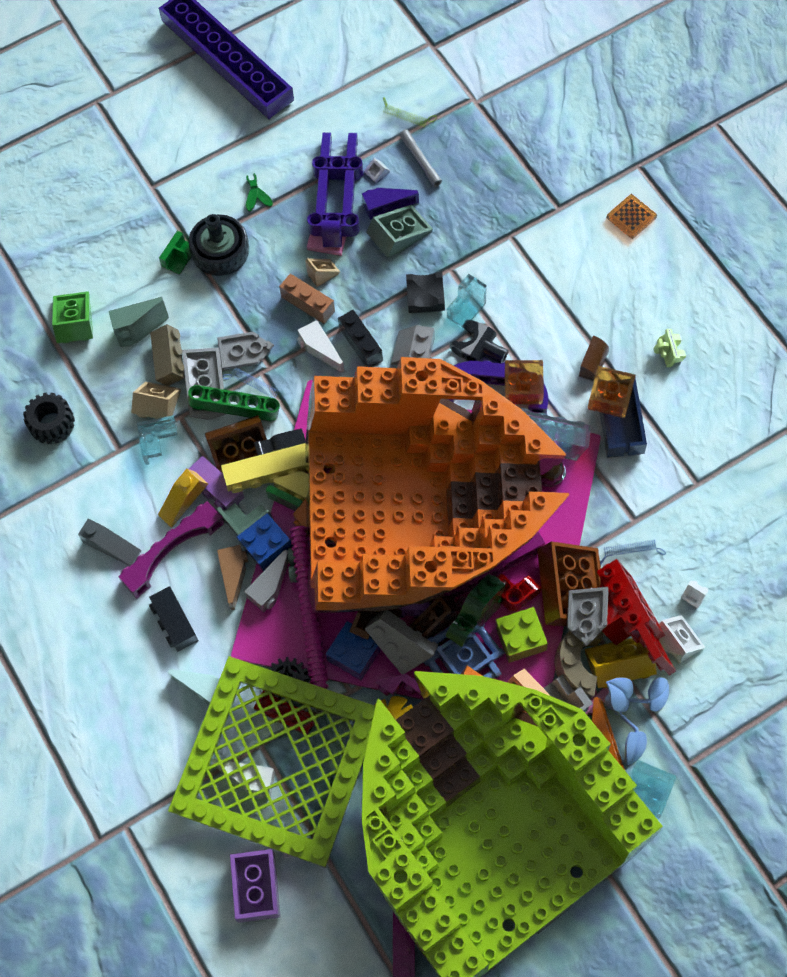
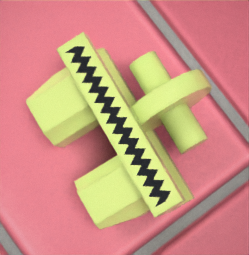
(667, 347)

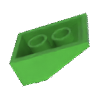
(72, 317)

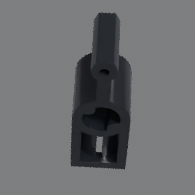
(280, 441)

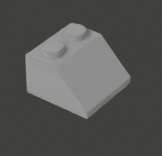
(414, 343)

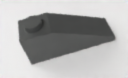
(108, 542)

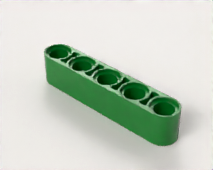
(226, 396)

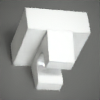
(694, 593)

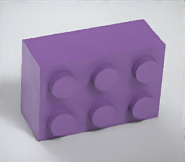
(255, 886)

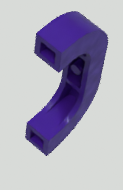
(493, 374)

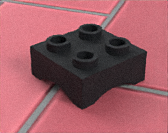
(425, 293)

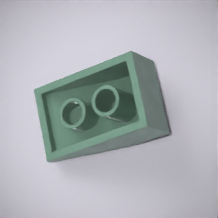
(398, 230)
(137, 320)

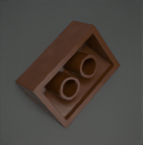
(235, 441)

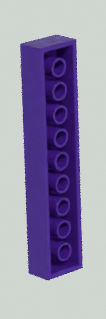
(227, 55)

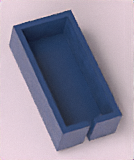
(625, 433)

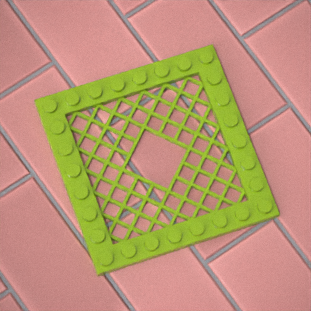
(221, 818)

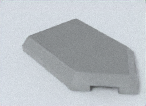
(242, 350)
(587, 613)

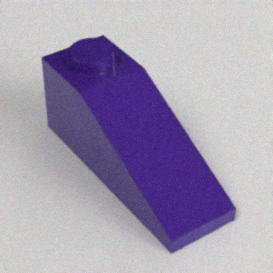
(385, 200)

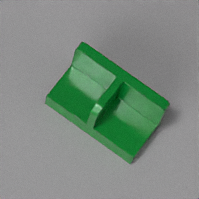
(176, 254)

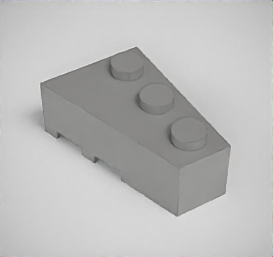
(399, 642)

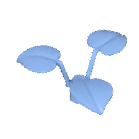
(618, 700)

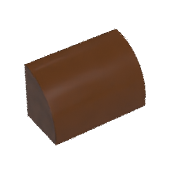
(594, 357)

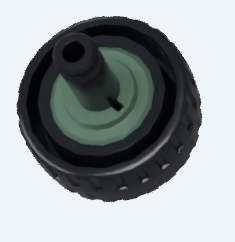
(218, 244)

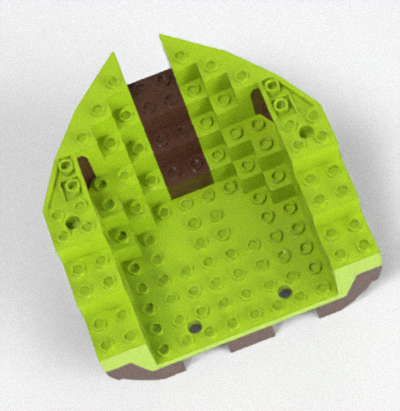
(487, 813)

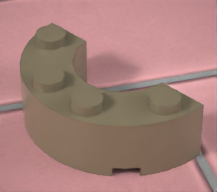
(569, 663)

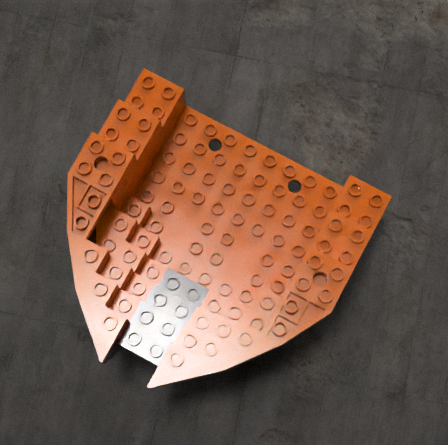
(417, 484)

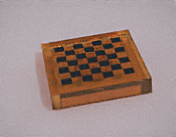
(631, 216)

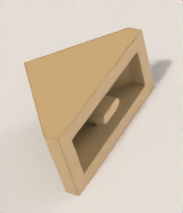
(321, 270)

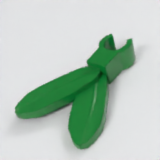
(255, 193)

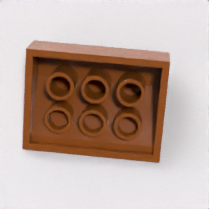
(565, 569)

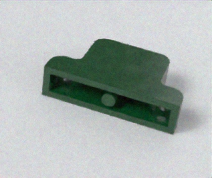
(477, 609)

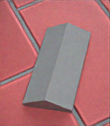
(203, 369)

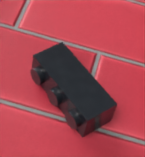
(360, 339)
(172, 619)

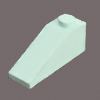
(199, 684)

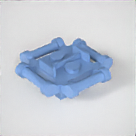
(472, 654)

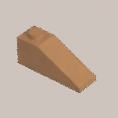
(233, 571)

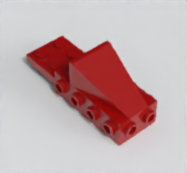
(631, 614)

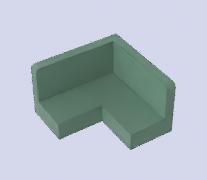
(238, 520)

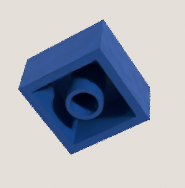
(264, 541)
(352, 652)

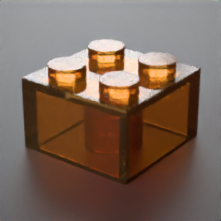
(524, 381)
(611, 391)

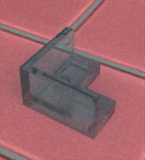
(469, 301)
(151, 432)
(656, 784)

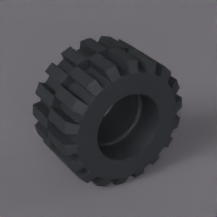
(43, 406)

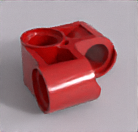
(524, 591)

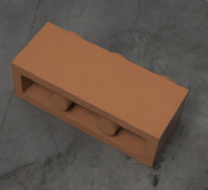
(307, 298)

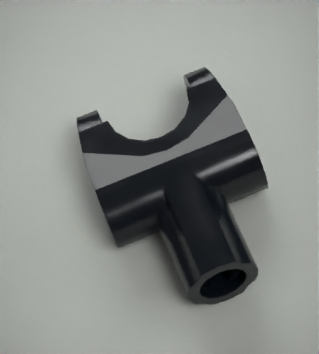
(480, 344)

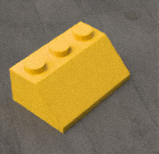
(619, 661)

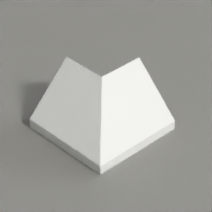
(679, 639)

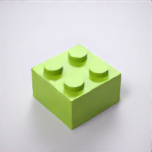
(521, 634)

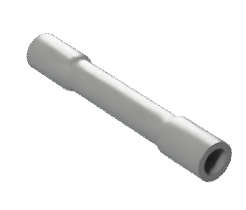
(429, 171)

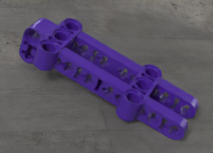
(325, 168)

